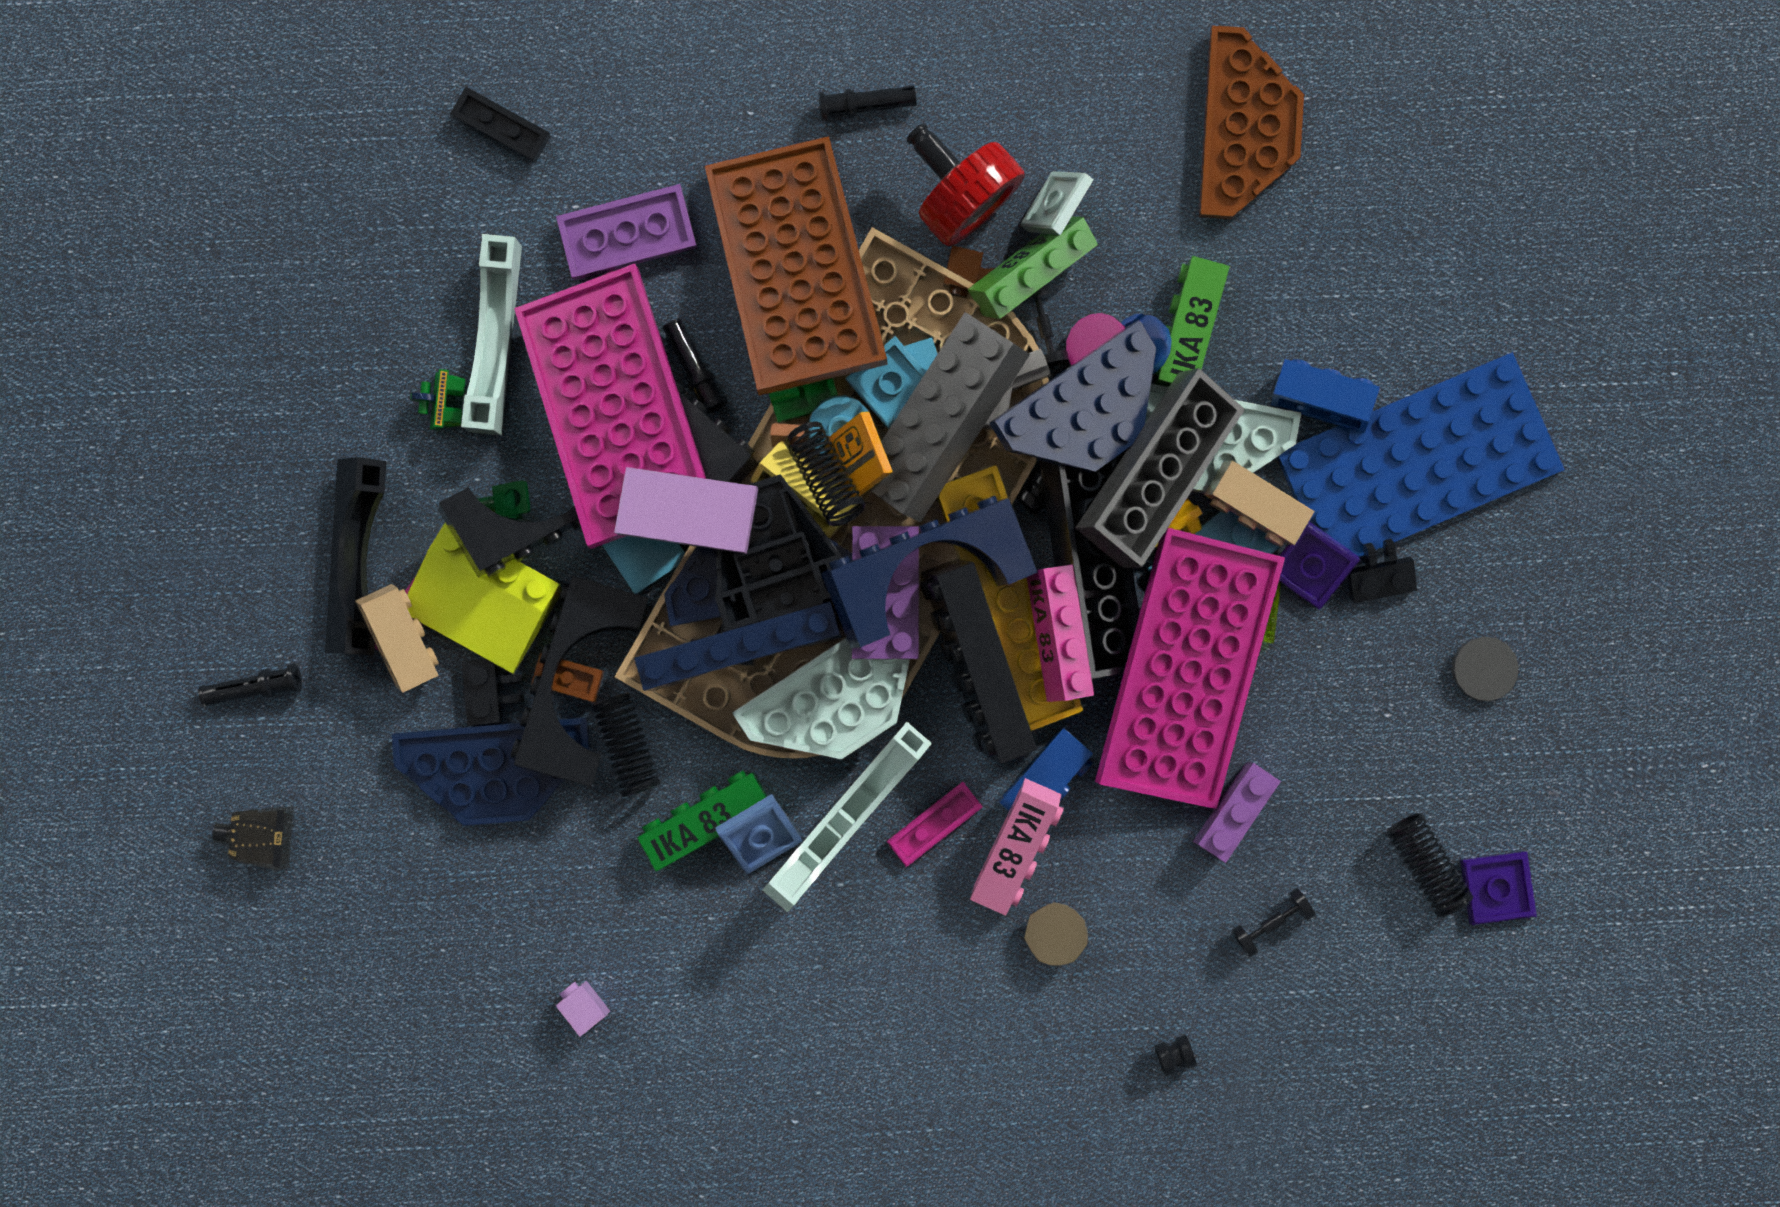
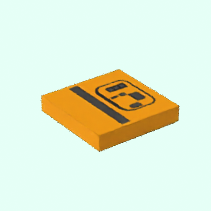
(860, 453)

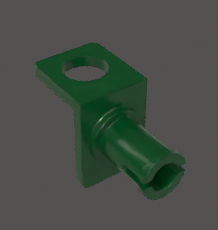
(507, 500)

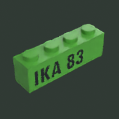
(1031, 268)
(1193, 316)

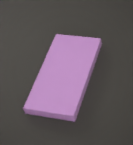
(686, 510)

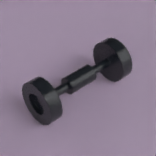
(1052, 357)
(1275, 921)

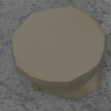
(1056, 934)

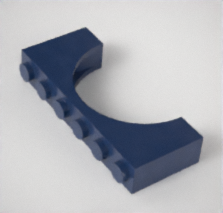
(861, 585)
(737, 646)

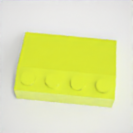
(484, 614)

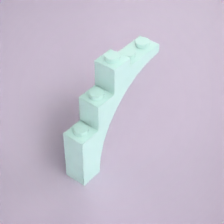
(846, 816)

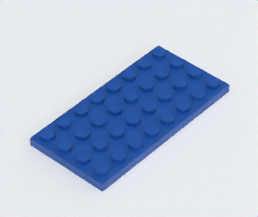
(1424, 458)

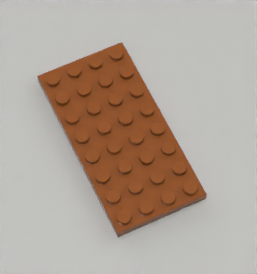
(795, 266)

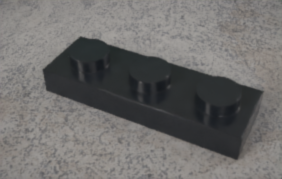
(500, 124)

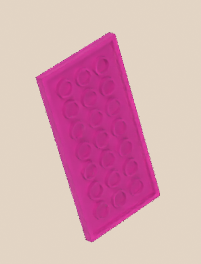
(606, 392)
(1189, 668)

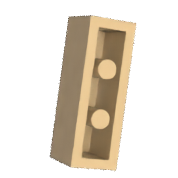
(1258, 504)
(398, 637)

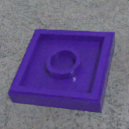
(1316, 565)
(1499, 887)

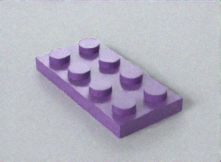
(626, 232)
(901, 597)

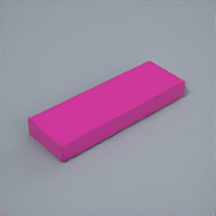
(934, 824)

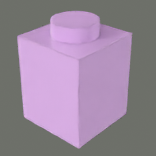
(581, 1007)

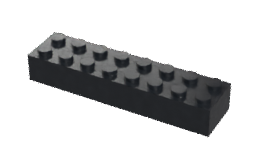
(1103, 587)

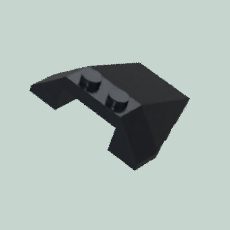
(781, 561)

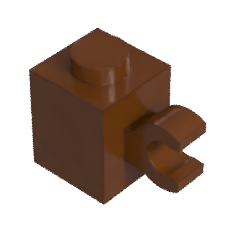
(968, 266)

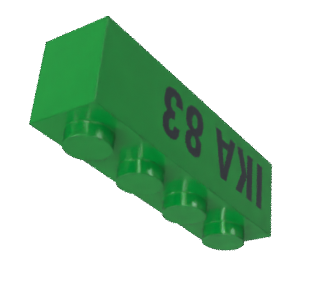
(696, 824)

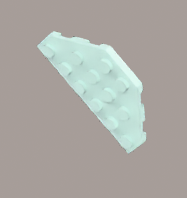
(1253, 442)
(828, 704)

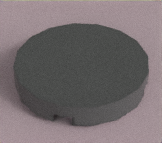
(1485, 668)

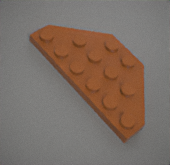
(1248, 123)

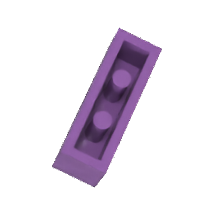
(1236, 811)

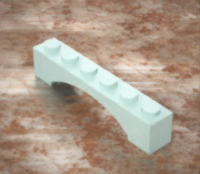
(498, 292)

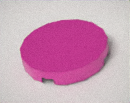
(1090, 334)

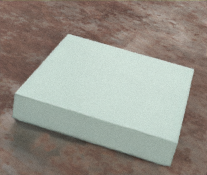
(1056, 202)

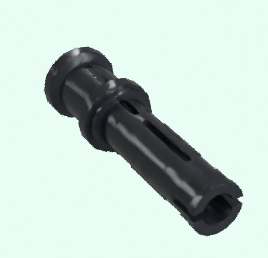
(853, 102)
(700, 379)
(264, 684)

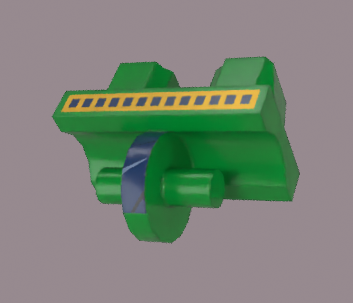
(443, 385)

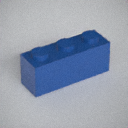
(1325, 395)
(1053, 766)

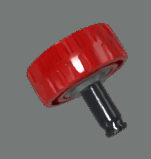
(967, 189)

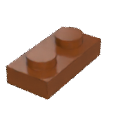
(574, 679)

